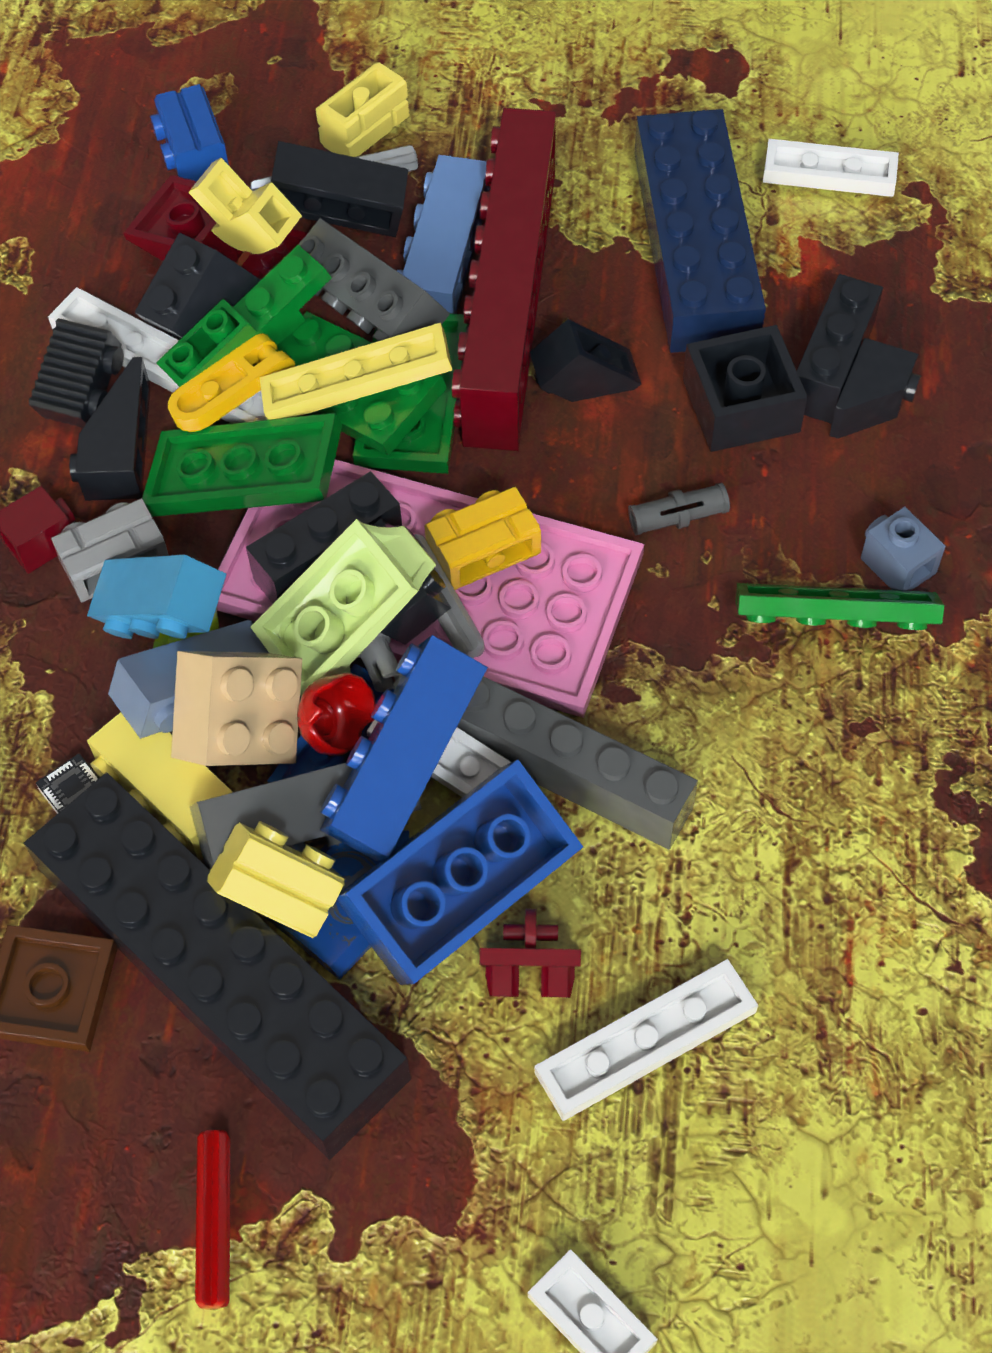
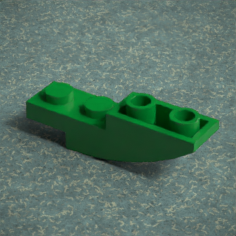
(267, 308)

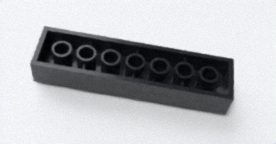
(220, 965)

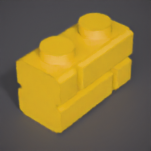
(483, 536)

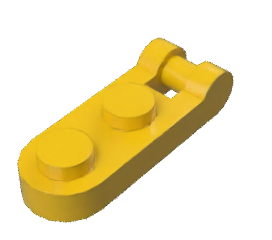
(226, 383)

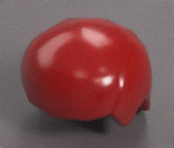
(335, 713)

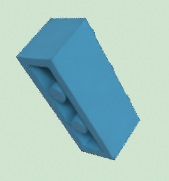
(156, 596)

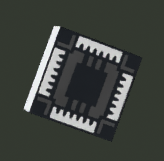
(66, 782)

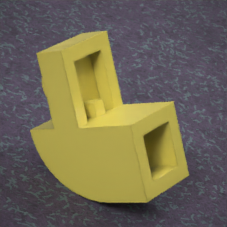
(244, 217)

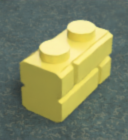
(363, 111)
(276, 878)

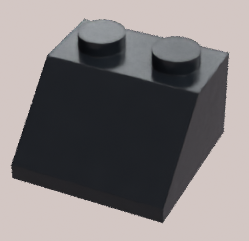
(190, 285)

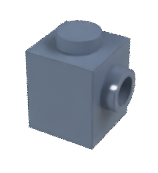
(901, 550)

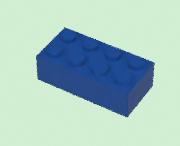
(459, 873)

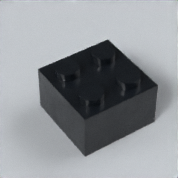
(744, 388)

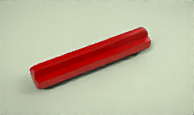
(213, 1220)

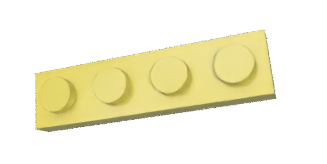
(356, 373)

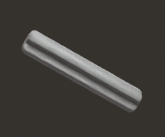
(456, 621)

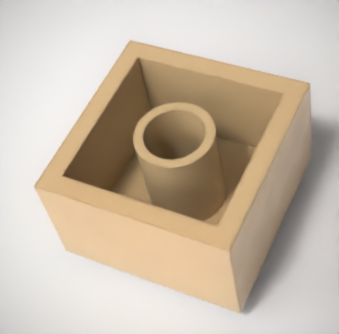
(236, 708)

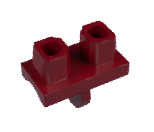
(555, 964)

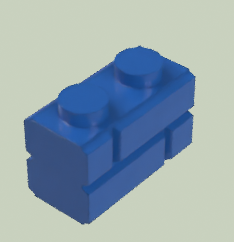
(189, 131)

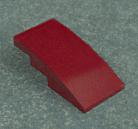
(176, 212)

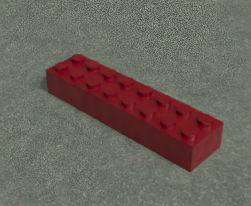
(506, 281)

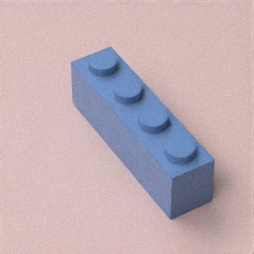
(446, 229)

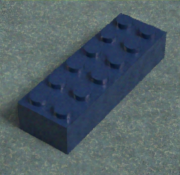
(697, 227)

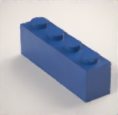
(402, 749)

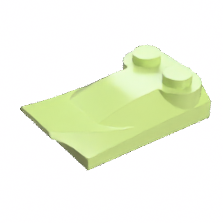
(344, 599)

